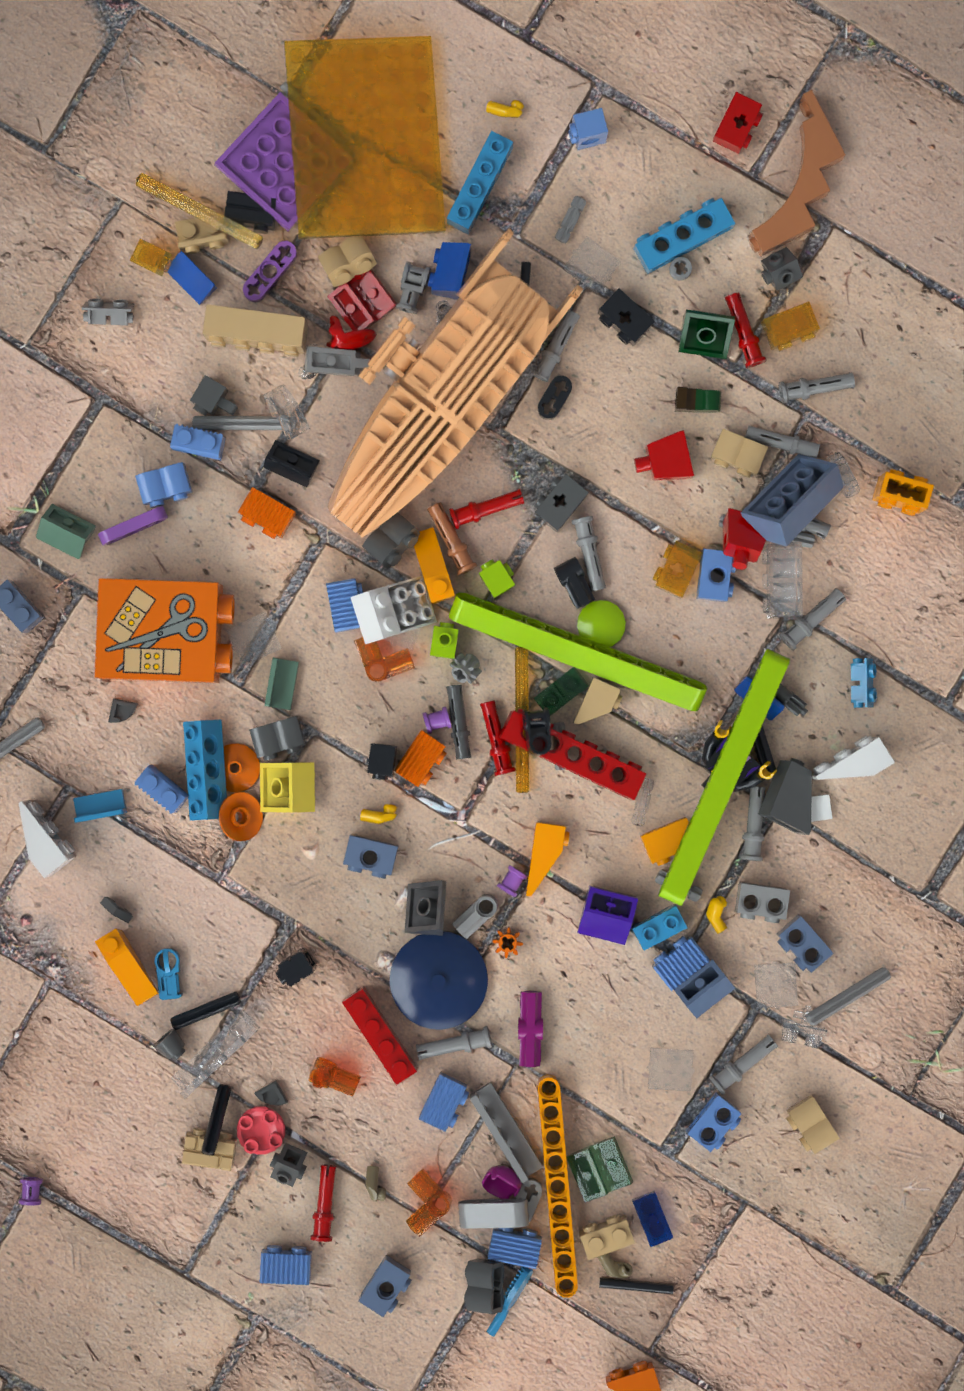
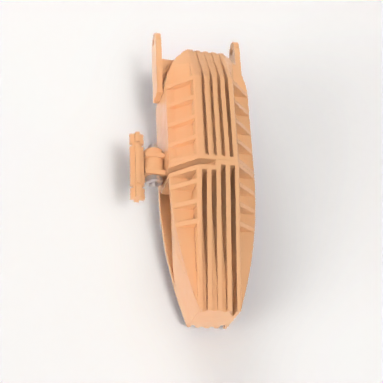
(441, 390)

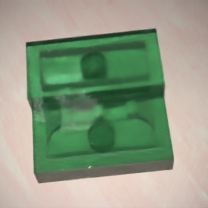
(599, 1169)

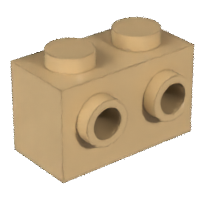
(606, 1236)

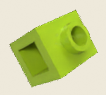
(497, 577)
(444, 641)

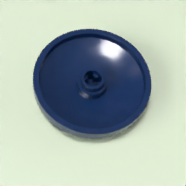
(438, 980)

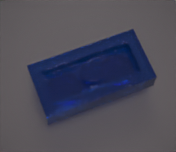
(652, 1218)

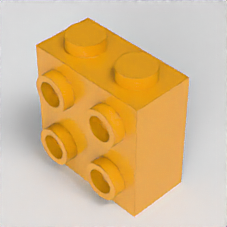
(902, 492)

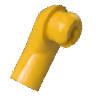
(502, 110)
(379, 817)
(714, 913)

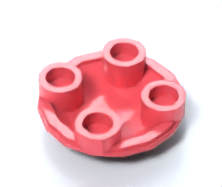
(260, 1130)

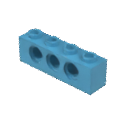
(480, 182)
(653, 259)
(205, 768)

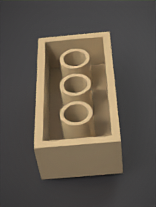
(255, 330)

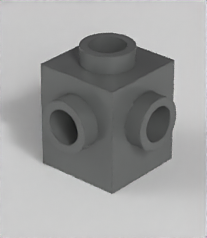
(781, 269)
(288, 1165)

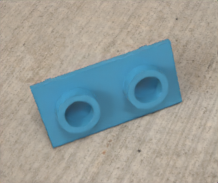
(864, 673)

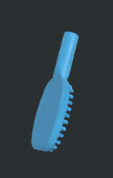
(510, 1298)

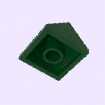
(706, 334)

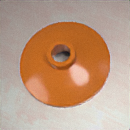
(248, 767)
(248, 813)

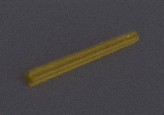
(199, 211)
(521, 702)

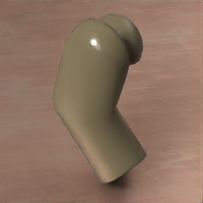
(372, 1184)
(615, 1268)

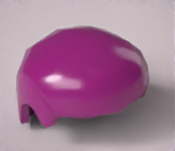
(501, 1182)

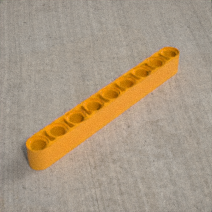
(560, 1197)

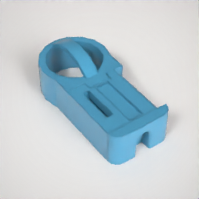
(168, 978)

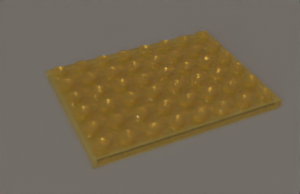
(364, 137)

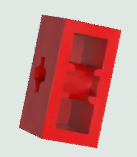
(741, 109)

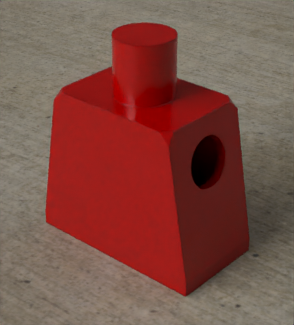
(667, 458)
(740, 540)

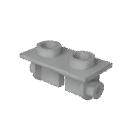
(117, 310)

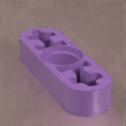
(287, 262)
(133, 526)

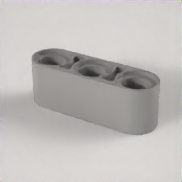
(493, 1213)

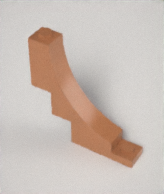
(819, 152)

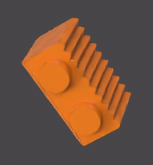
(266, 513)
(420, 758)

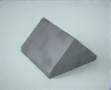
(425, 908)

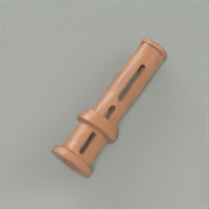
(456, 549)

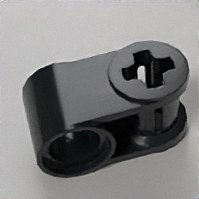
(537, 728)

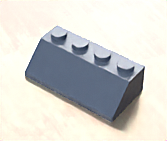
(793, 499)

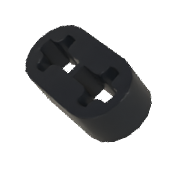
(559, 401)

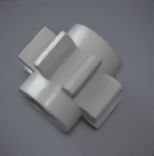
(465, 668)

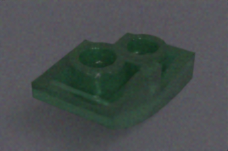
(561, 691)

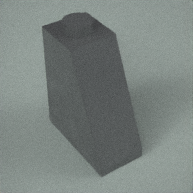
(790, 797)

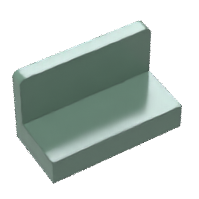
(64, 531)
(281, 683)

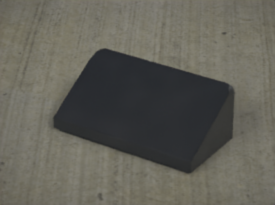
(291, 463)

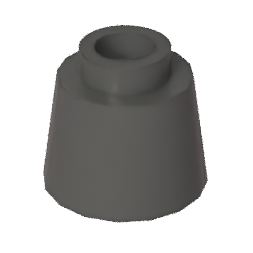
(170, 1045)

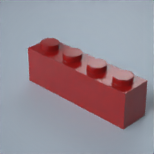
(380, 1035)

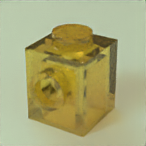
(151, 257)

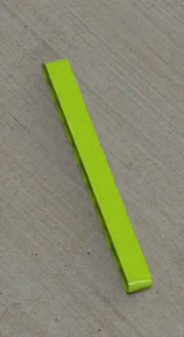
(577, 651)
(724, 777)

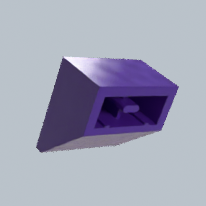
(607, 915)

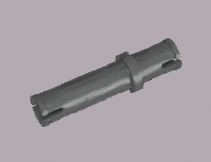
(458, 719)

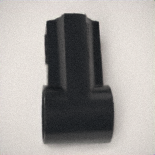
(572, 578)

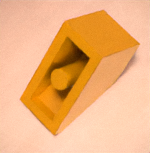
(664, 841)

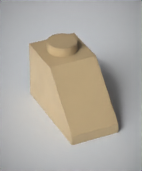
(598, 701)

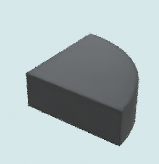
(121, 710)
(110, 905)
(272, 1094)

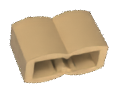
(347, 260)
(739, 453)
(812, 1124)

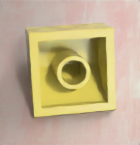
(287, 787)

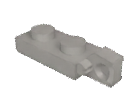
(334, 361)

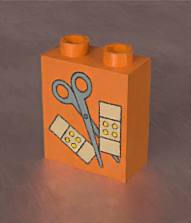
(162, 630)

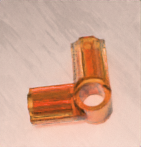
(393, 664)
(327, 1074)
(428, 1213)

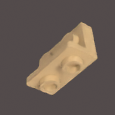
(196, 234)

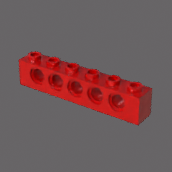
(632, 775)

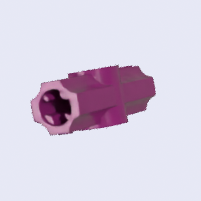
(530, 1028)

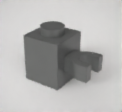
(211, 396)

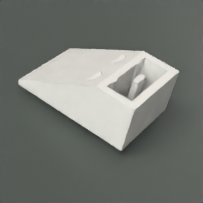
(393, 609)
(864, 760)
(42, 842)

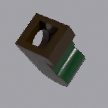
(697, 400)

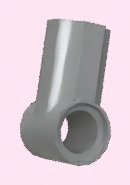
(474, 917)

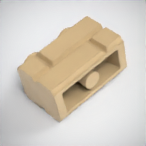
(223, 1155)

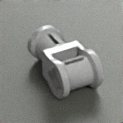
(413, 283)

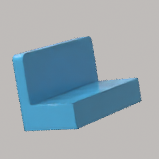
(99, 805)

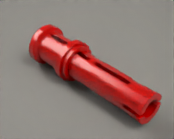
(748, 341)
(474, 511)
(499, 750)
(323, 1215)

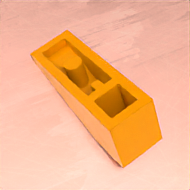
(433, 567)
(546, 848)
(126, 966)

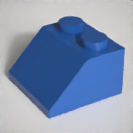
(451, 269)

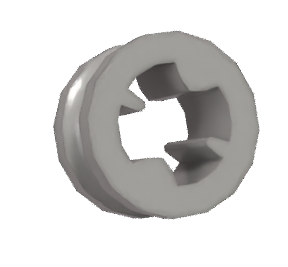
(688, 267)

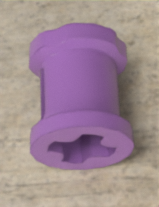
(437, 720)
(512, 881)
(28, 1182)

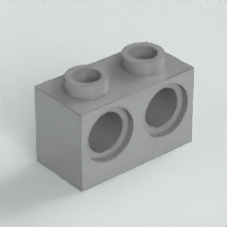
(763, 895)

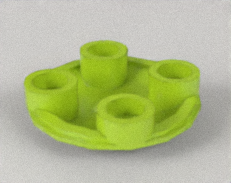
(601, 622)

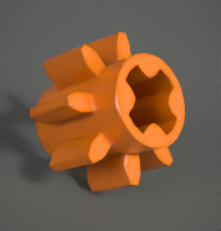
(506, 949)

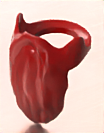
(350, 340)

